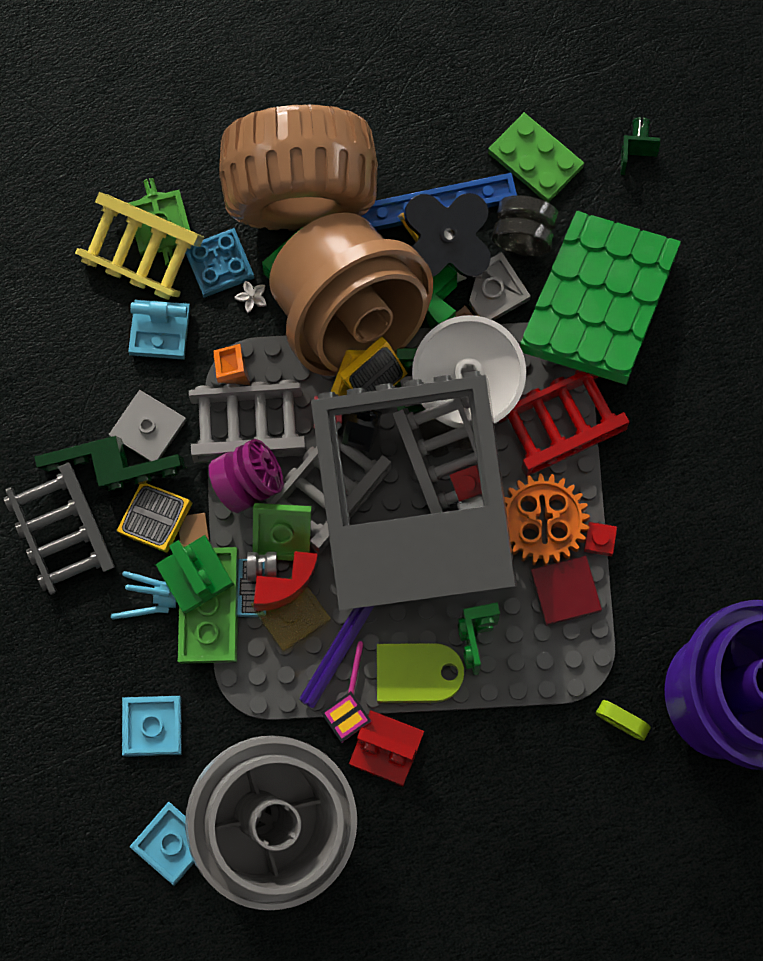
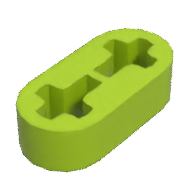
(623, 720)

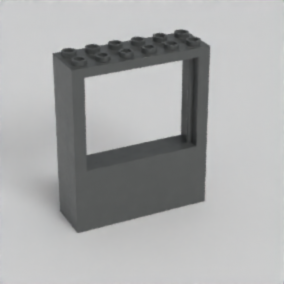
(424, 552)

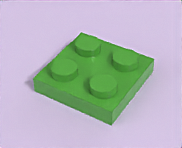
(281, 529)

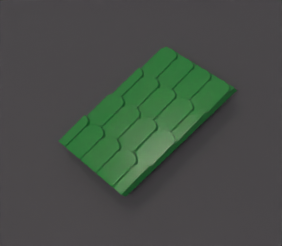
(600, 297)

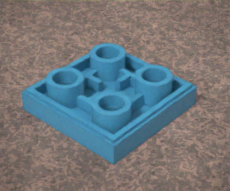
(219, 263)

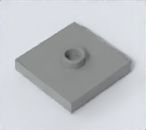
(148, 427)

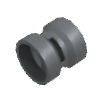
(255, 565)

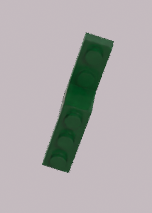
(110, 463)

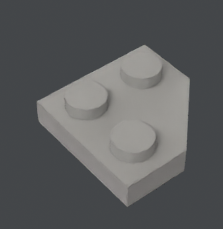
(497, 290)

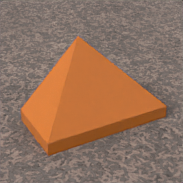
(231, 365)

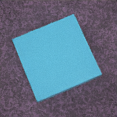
(151, 726)
(165, 844)

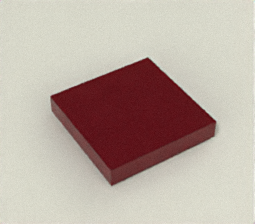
(566, 590)

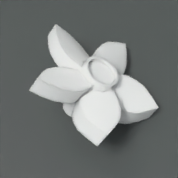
(252, 296)

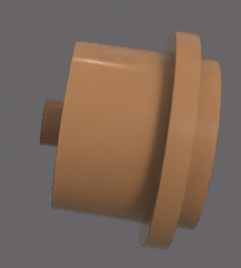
(348, 290)

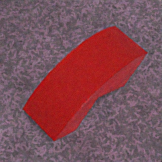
(278, 592)

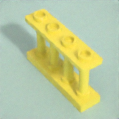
(135, 219)

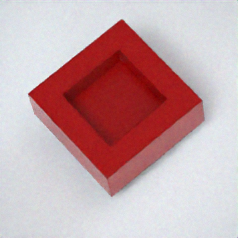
(466, 482)
(600, 539)

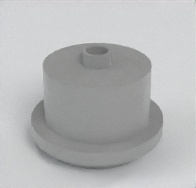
(300, 838)

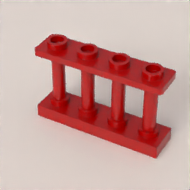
(560, 446)

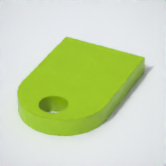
(414, 673)

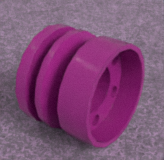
(246, 476)

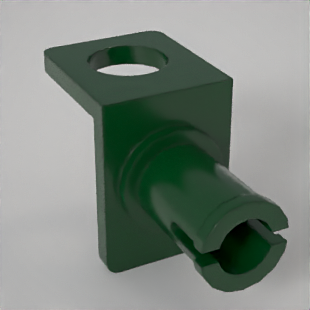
(639, 143)

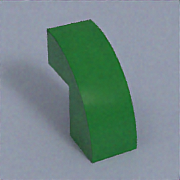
(443, 285)

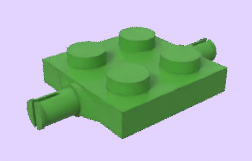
(166, 206)

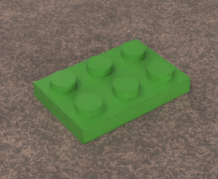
(535, 157)

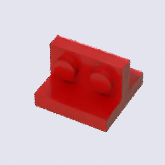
(386, 748)

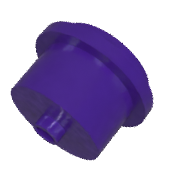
(718, 686)

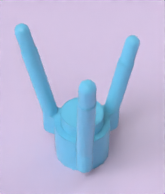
(161, 596)

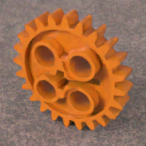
(568, 519)

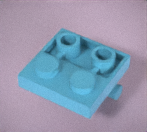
(159, 329)

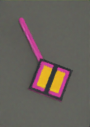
(347, 714)

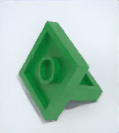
(194, 573)

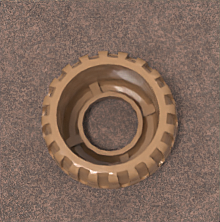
(297, 166)

